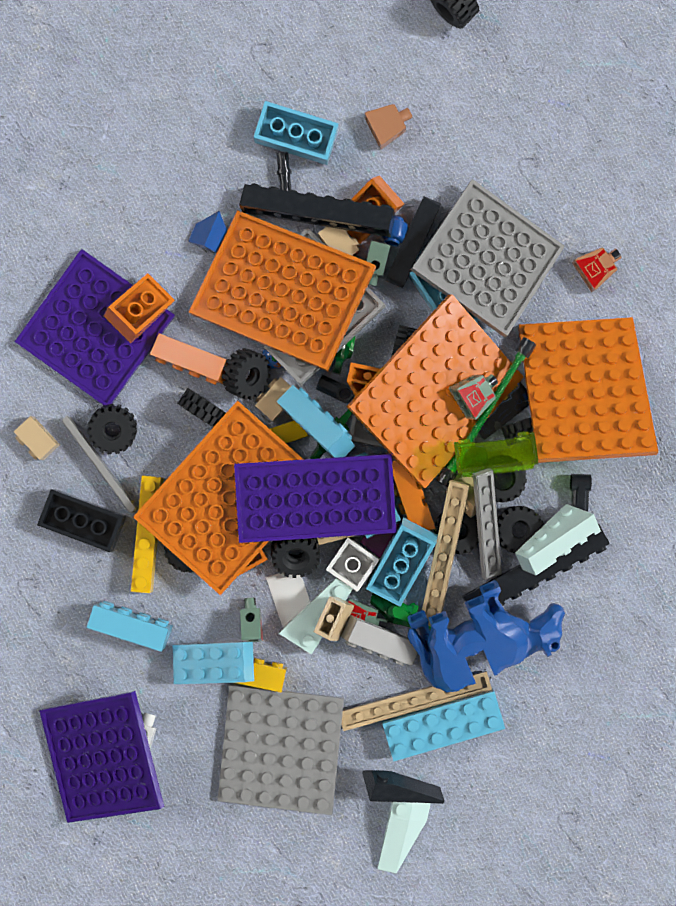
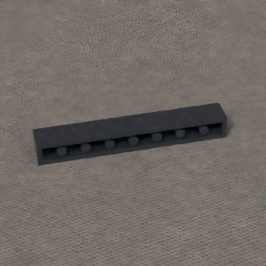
(317, 210)
(517, 580)

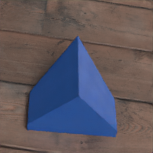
(209, 233)

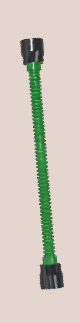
(524, 351)

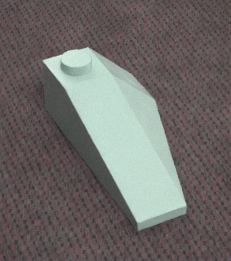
(401, 831)

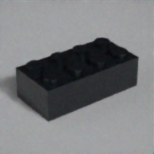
(81, 520)

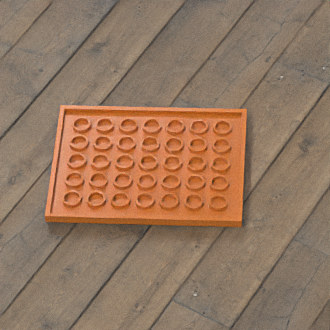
(282, 290)
(587, 391)
(410, 399)
(198, 505)

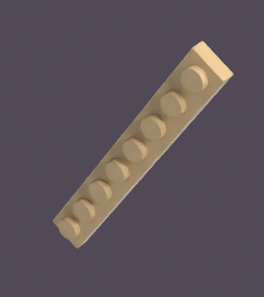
(445, 548)
(410, 702)

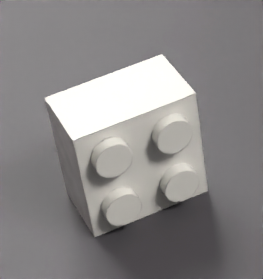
(353, 564)

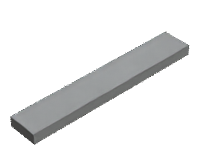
(99, 464)
(487, 523)

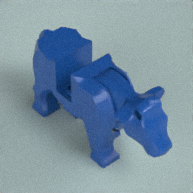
(491, 629)

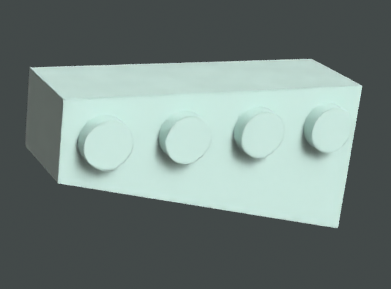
(556, 538)
(301, 627)

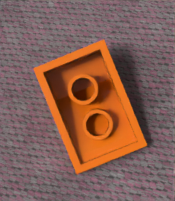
(378, 194)
(138, 308)

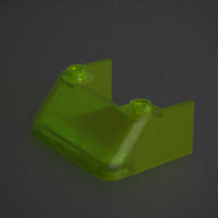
(498, 455)

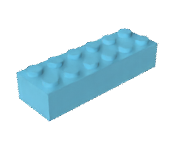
(443, 725)

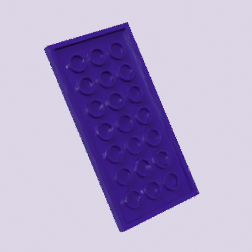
(315, 498)

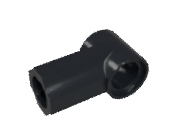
(333, 388)
(580, 486)

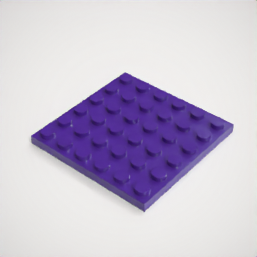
(77, 338)
(101, 757)

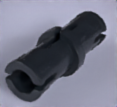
(284, 170)

